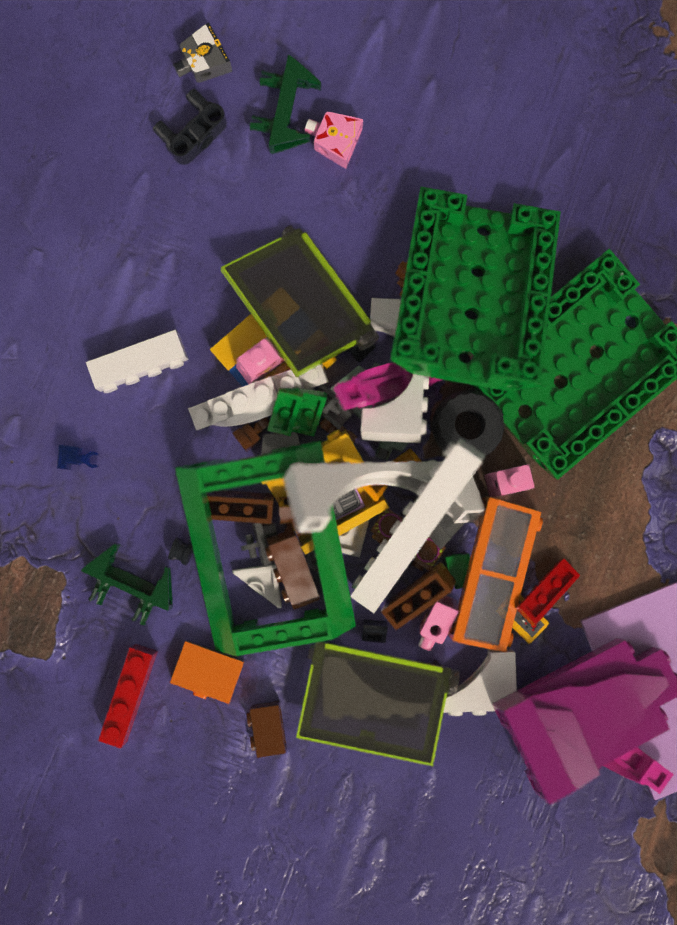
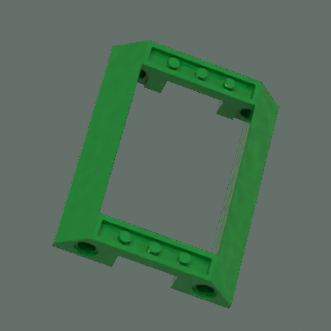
(250, 636)

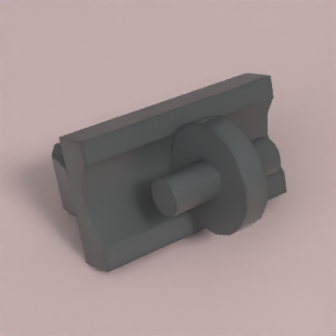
(333, 409)
(261, 531)

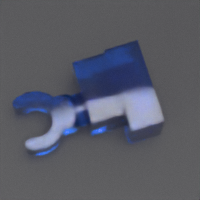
(73, 456)

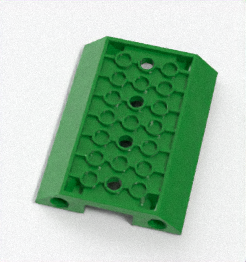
(508, 299)
(598, 391)

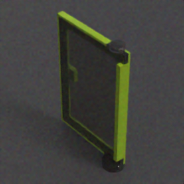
(299, 301)
(375, 702)

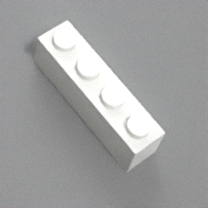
(137, 361)

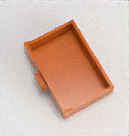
(207, 672)

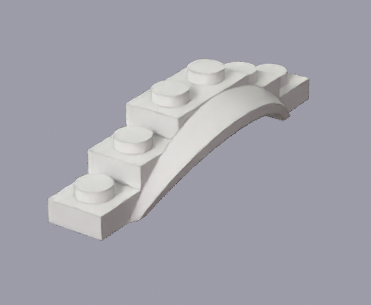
(253, 400)

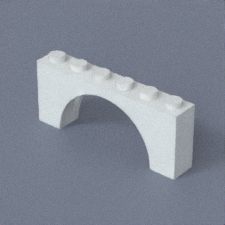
(402, 417)

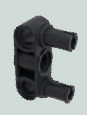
(197, 133)

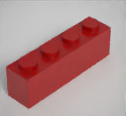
(128, 696)

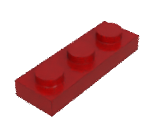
(547, 592)

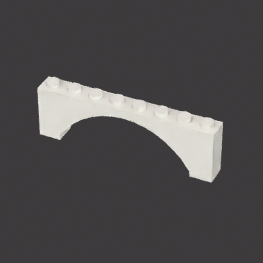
(317, 487)
(485, 686)

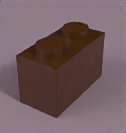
(267, 729)

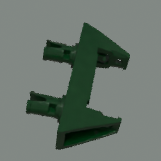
(293, 77)
(148, 594)

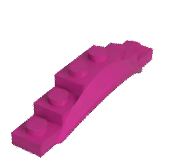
(375, 386)
(641, 769)

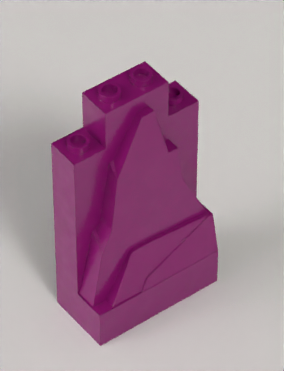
(588, 715)

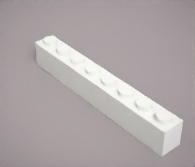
(417, 525)

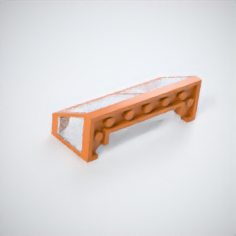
(495, 575)

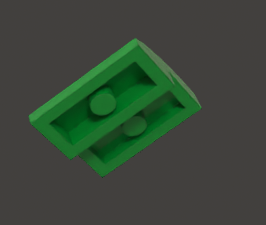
(297, 411)

